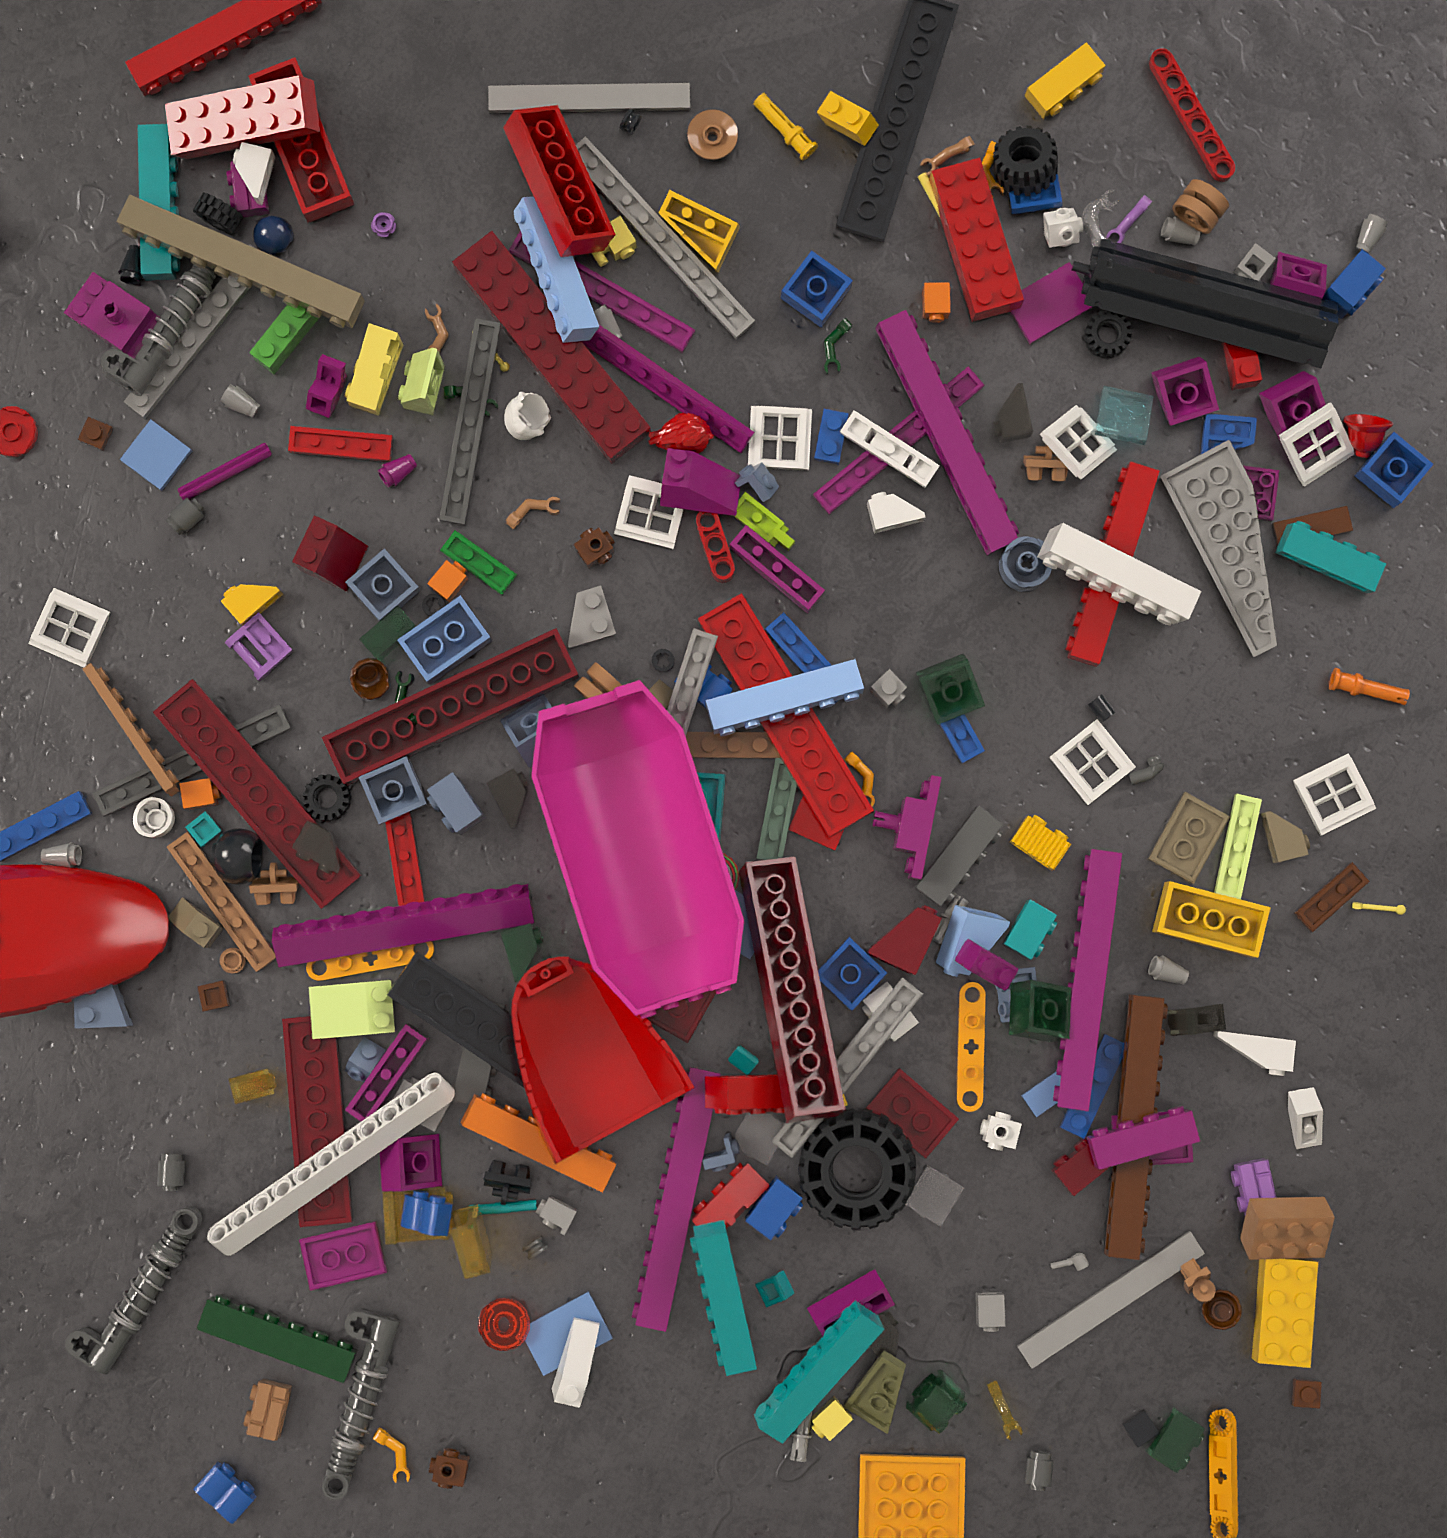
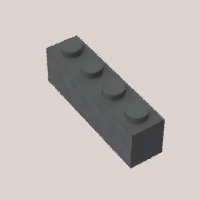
(958, 856)
(473, 1075)

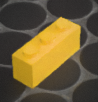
(1065, 81)

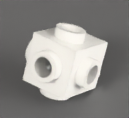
(1062, 227)
(1008, 1136)

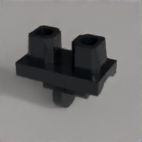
(519, 1182)

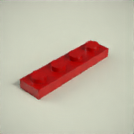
(340, 443)
(405, 860)

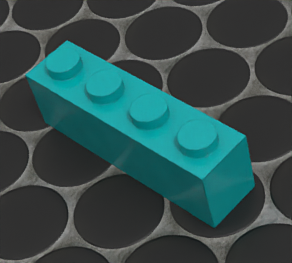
(1331, 557)

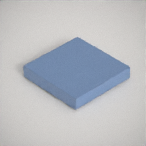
(156, 455)

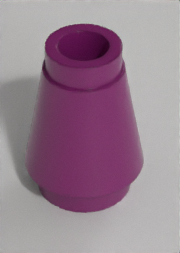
(395, 471)

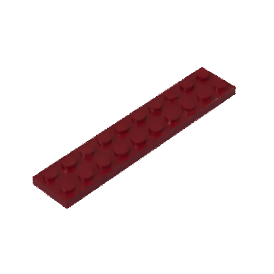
(249, 786)

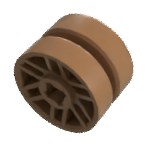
(1201, 206)
(602, 682)

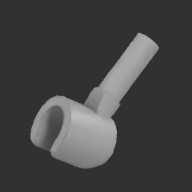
(1078, 1259)

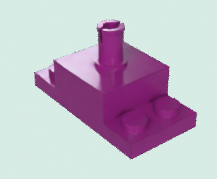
(112, 314)
(913, 826)

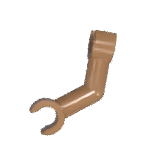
(961, 147)
(439, 327)
(515, 517)

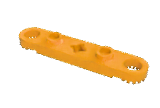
(355, 963)
(970, 1066)
(1223, 1459)

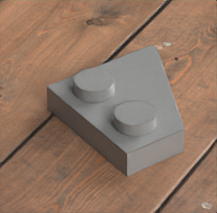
(590, 618)

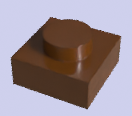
(95, 433)
(213, 996)
(1306, 1393)

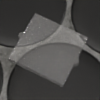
(756, 1136)
(934, 1195)

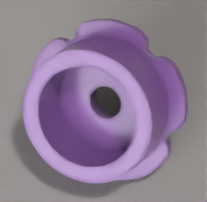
(383, 218)

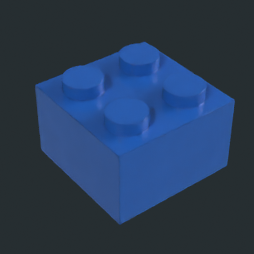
(1355, 283)
(816, 289)
(1393, 470)
(850, 974)
(774, 1208)

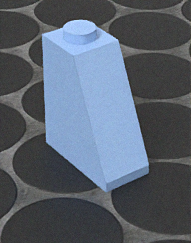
(971, 924)

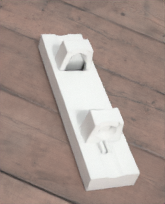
(889, 449)

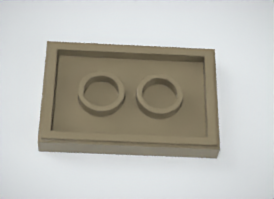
(1188, 837)

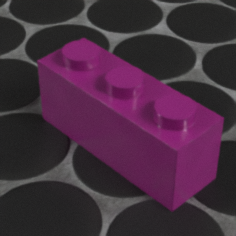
(866, 1290)

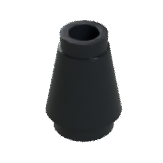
(131, 266)

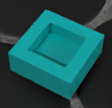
(204, 829)

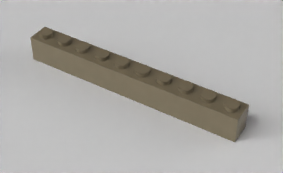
(241, 262)

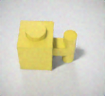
(620, 246)

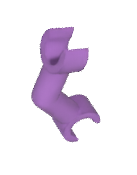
(1131, 217)

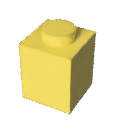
(831, 1419)

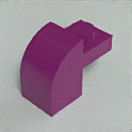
(327, 387)

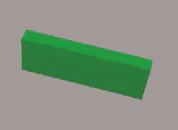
(478, 562)

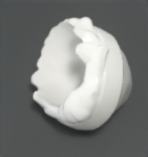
(526, 416)

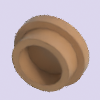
(232, 960)

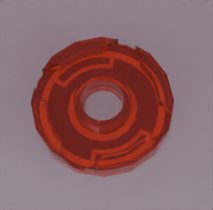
(517, 1330)

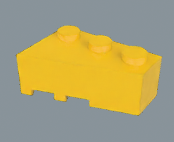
(700, 227)

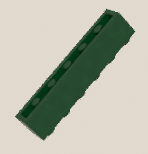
(277, 1339)

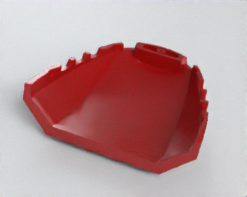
(72, 934)
(587, 1056)

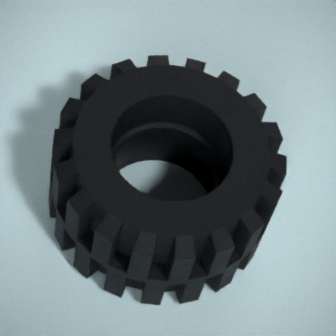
(1025, 144)

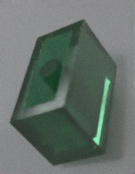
(384, 635)
(1176, 1440)

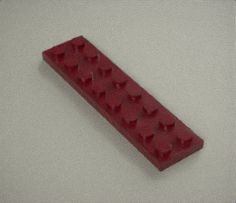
(315, 1114)

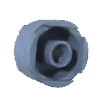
(1010, 564)

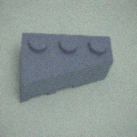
(101, 1009)

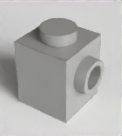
(889, 689)

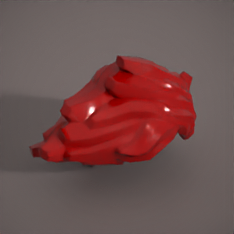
(683, 433)

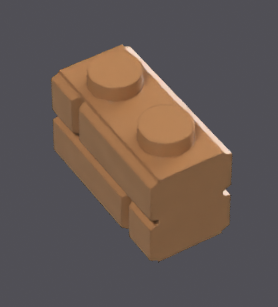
(268, 1409)

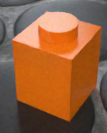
(936, 301)
(448, 580)
(199, 794)

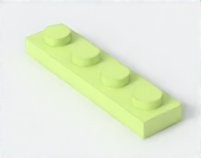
(1237, 846)

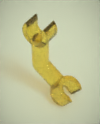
(1009, 1422)

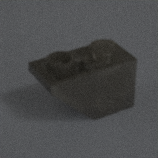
(318, 844)

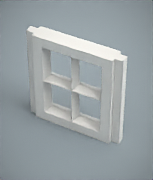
(1063, 425)
(1307, 425)
(802, 440)
(646, 534)
(78, 607)
(1109, 747)
(1346, 814)

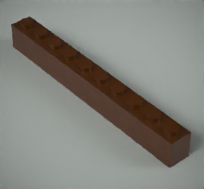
(1136, 1100)

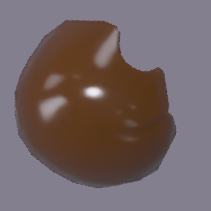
(369, 678)
(1223, 1310)

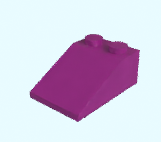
(1291, 403)
(698, 484)

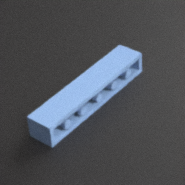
(556, 276)
(784, 697)

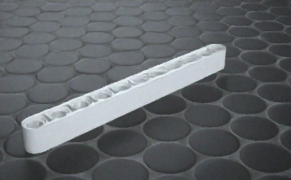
(331, 1164)

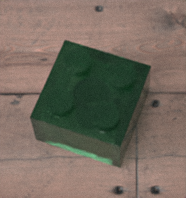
(1040, 1011)

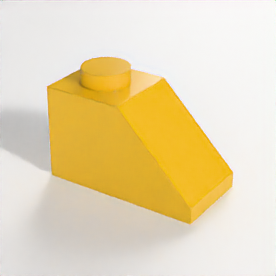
(248, 600)

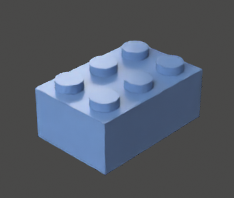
(444, 640)

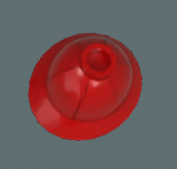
(1366, 432)

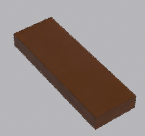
(1331, 521)
(1331, 897)

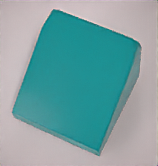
(743, 1059)
(775, 1289)

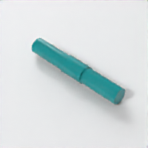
(516, 1206)

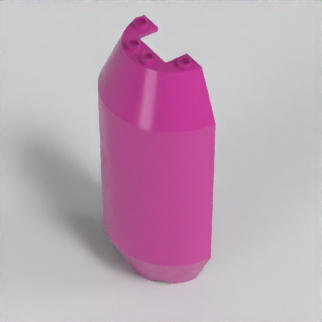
(637, 848)

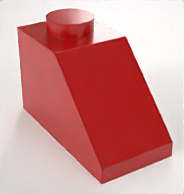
(1242, 367)

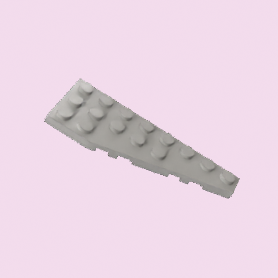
(1224, 524)

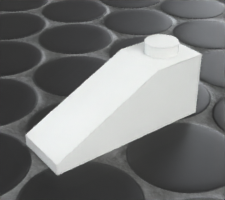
(1264, 1051)
(575, 1363)

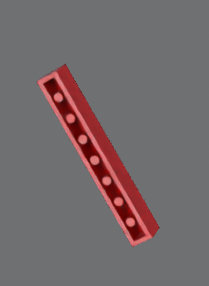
(212, 40)
(1122, 533)

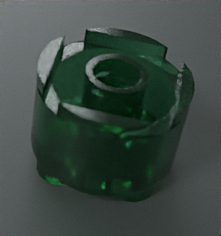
(936, 1401)

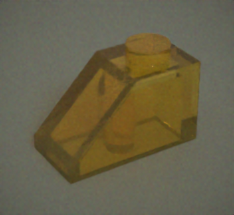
(252, 1085)

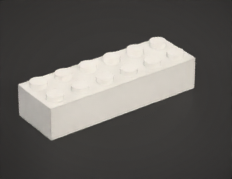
(1118, 574)

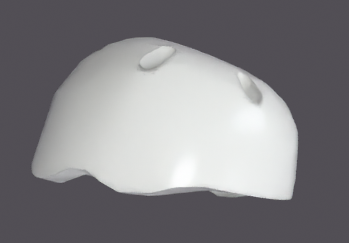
(156, 819)

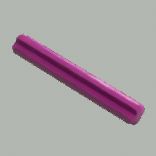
(224, 471)

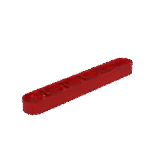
(1196, 113)

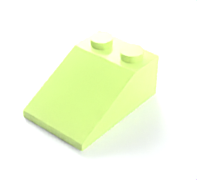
(423, 381)
(351, 1009)

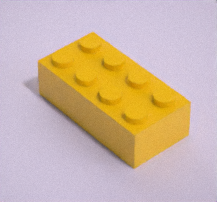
(1211, 919)
(1285, 1312)

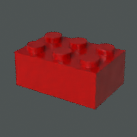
(743, 1094)

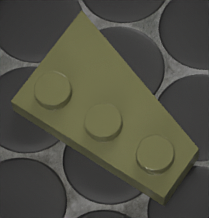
(878, 1392)

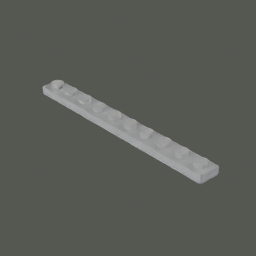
(664, 241)

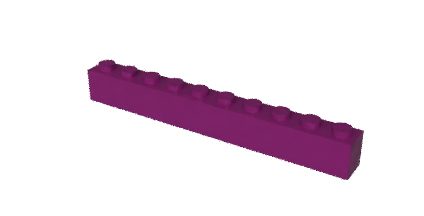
(947, 432)
(402, 925)
(1089, 979)
(675, 1206)

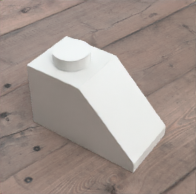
(255, 168)
(892, 512)
(1305, 1117)

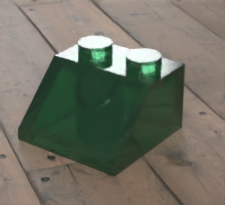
(950, 688)
(522, 948)

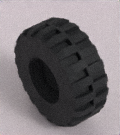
(851, 1207)

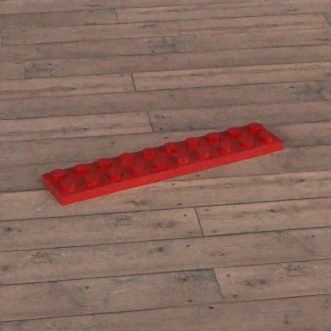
(797, 739)

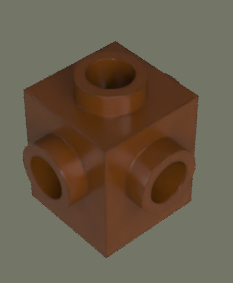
(588, 540)
(454, 1460)

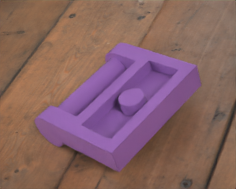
(266, 641)

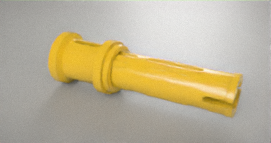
(793, 134)

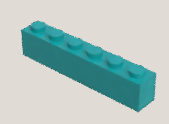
(157, 187)
(724, 1297)
(818, 1371)

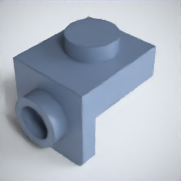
(760, 479)
(364, 1060)
(720, 1159)

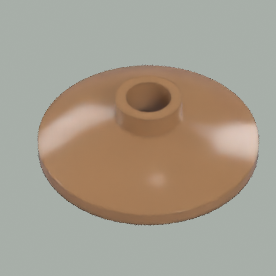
(710, 123)

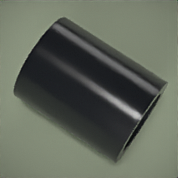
(1101, 708)

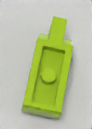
(763, 522)

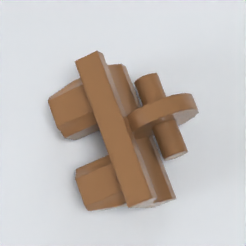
(1035, 464)
(274, 881)
(1197, 1281)

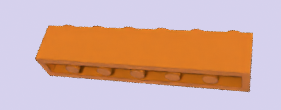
(524, 1137)

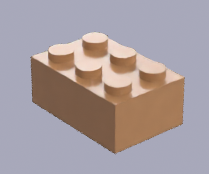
(1287, 1228)

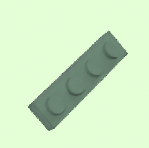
(777, 813)

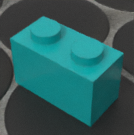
(1030, 929)

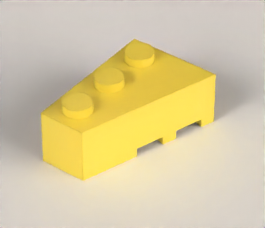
(374, 369)

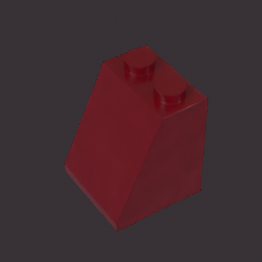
(329, 553)
(907, 940)

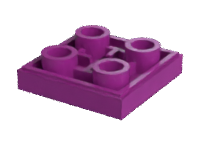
(1265, 489)

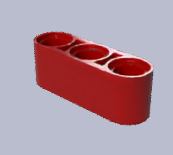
(715, 558)

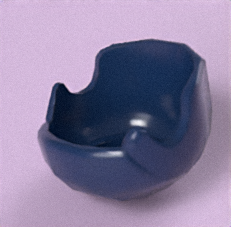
(273, 235)

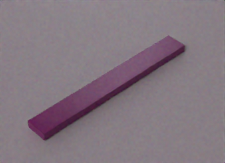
(623, 303)
(669, 388)
(908, 430)

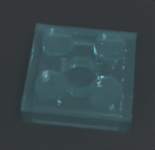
(1124, 415)

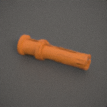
(1357, 684)

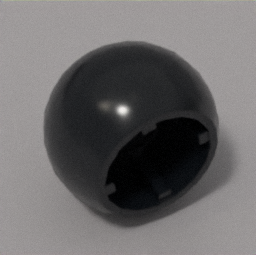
(237, 856)

